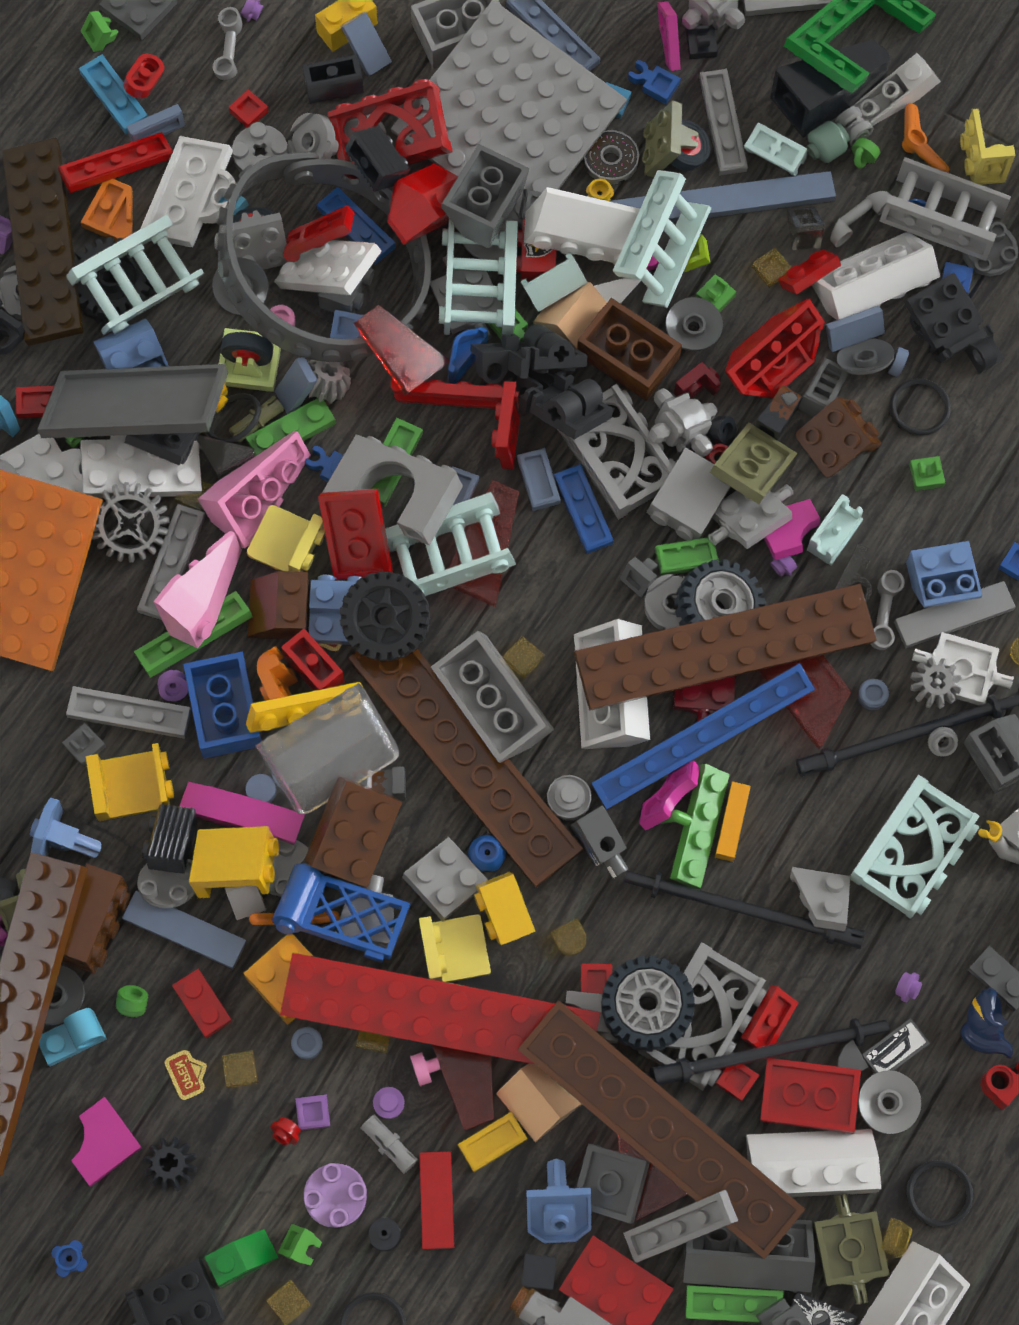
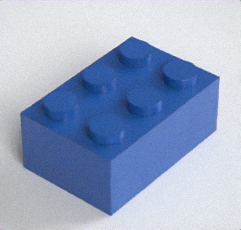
(221, 704)

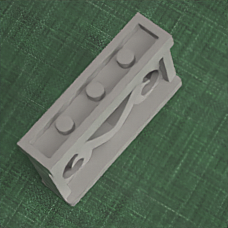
(615, 489)
(701, 975)

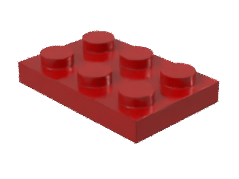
(355, 533)
(810, 1095)
(615, 1286)

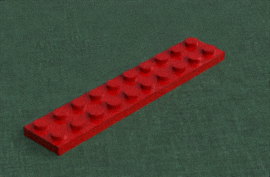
(414, 1007)

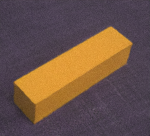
(732, 821)

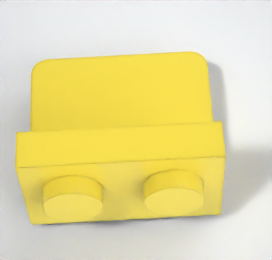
(286, 540)

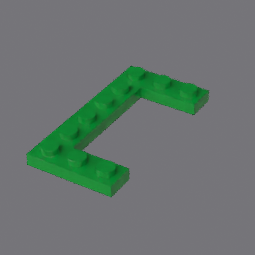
(812, 38)

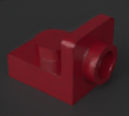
(693, 381)

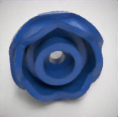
(486, 862)

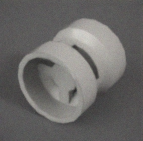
(854, 124)

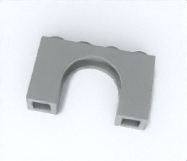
(434, 488)

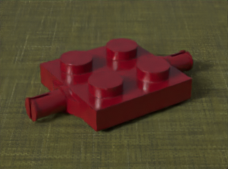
(705, 698)

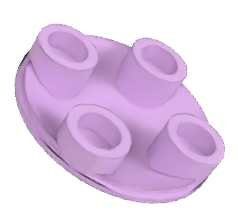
(335, 1195)

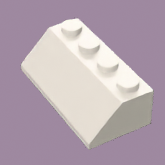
(578, 225)
(877, 275)
(616, 724)
(818, 1161)
(918, 1292)

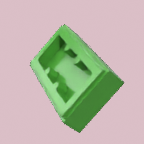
(684, 555)

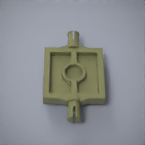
(851, 1249)

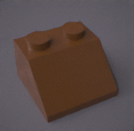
(279, 605)

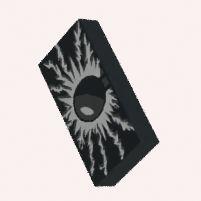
(822, 1313)

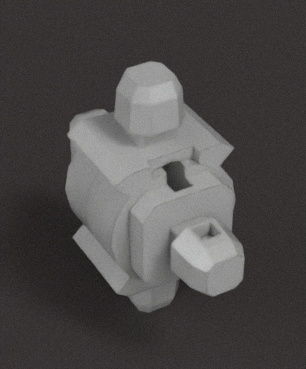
(713, 13)
(683, 422)

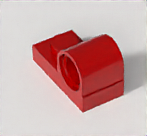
(1005, 1096)

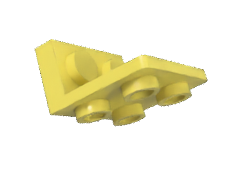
(984, 164)
(455, 948)

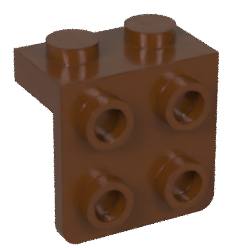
(837, 436)

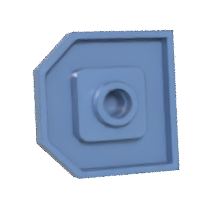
(50, 832)
(558, 1211)

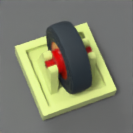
(249, 360)

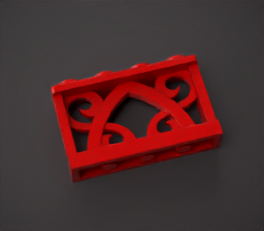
(424, 145)

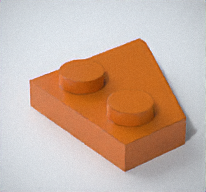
(111, 211)

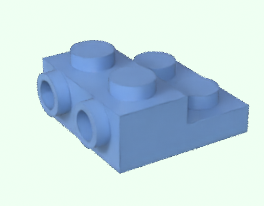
(324, 607)

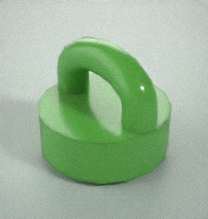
(864, 152)
(131, 1001)

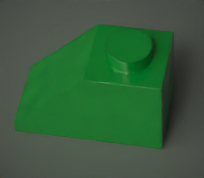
(241, 1258)

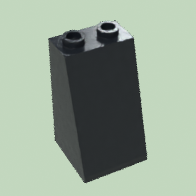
(813, 98)

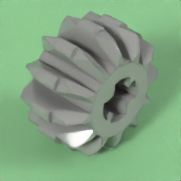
(331, 382)
(938, 671)

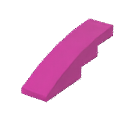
(241, 811)

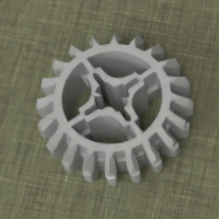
(138, 534)

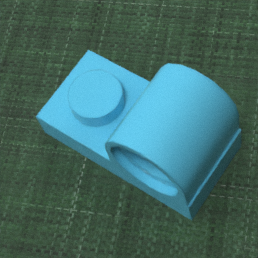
(77, 1034)

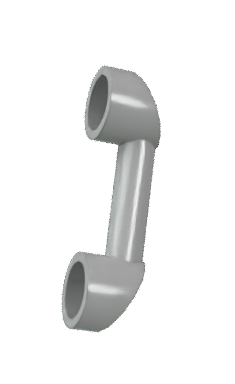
(231, 25)
(842, 232)
(888, 586)

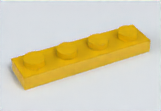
(285, 710)

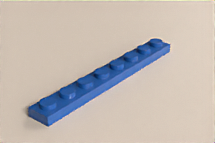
(702, 736)

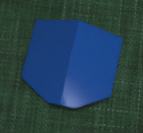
(461, 357)

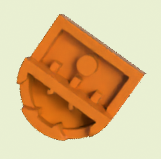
(274, 675)

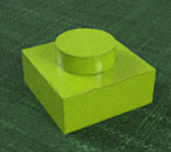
(699, 255)

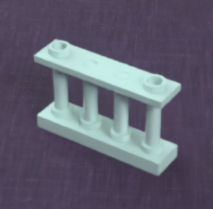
(646, 232)
(134, 248)
(504, 291)
(474, 510)

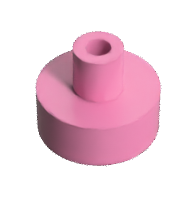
(423, 1068)

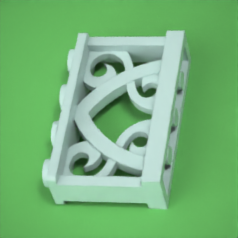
(913, 806)

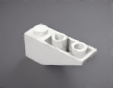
(901, 87)

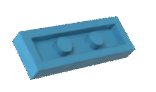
(111, 93)

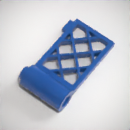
(302, 898)

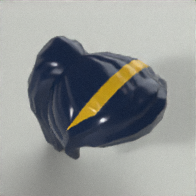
(985, 1025)

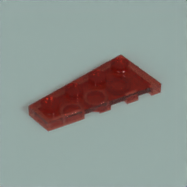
(488, 586)

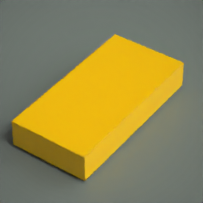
(492, 1142)

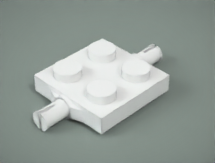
(973, 662)

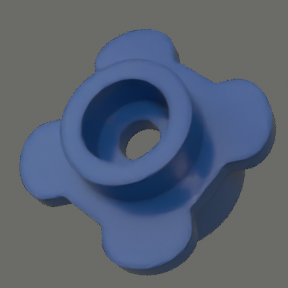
(61, 1254)

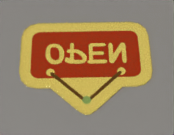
(186, 1074)

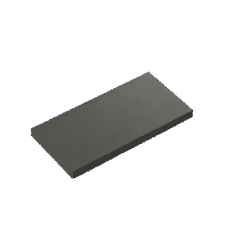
(133, 401)

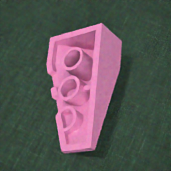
(244, 495)
(193, 601)

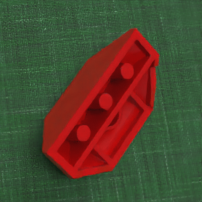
(418, 202)
(776, 351)

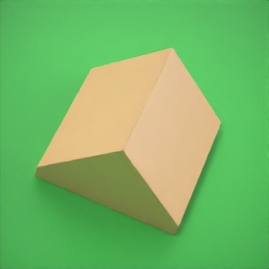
(572, 313)
(537, 1101)

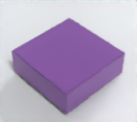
(313, 1112)

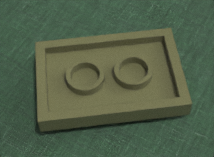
(753, 463)

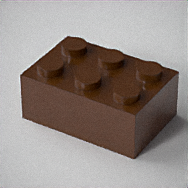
(629, 349)
(352, 831)
(96, 919)

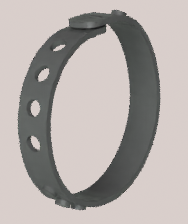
(307, 169)

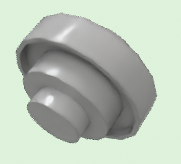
(569, 797)

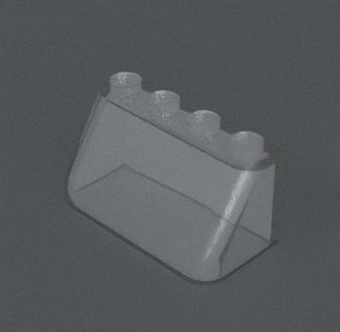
(331, 741)

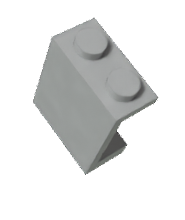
(688, 496)

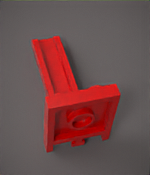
(465, 394)

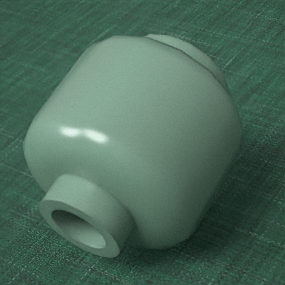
(827, 141)

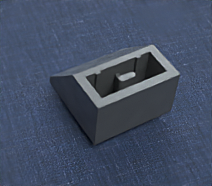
(996, 751)

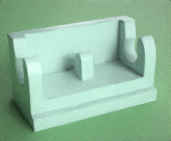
(776, 149)
(555, 283)
(835, 531)

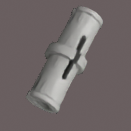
(389, 1144)

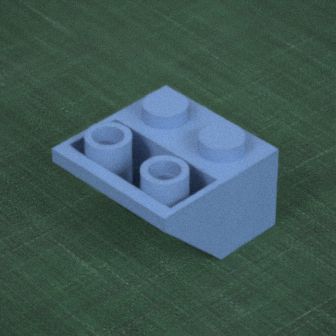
(131, 348)
(943, 574)

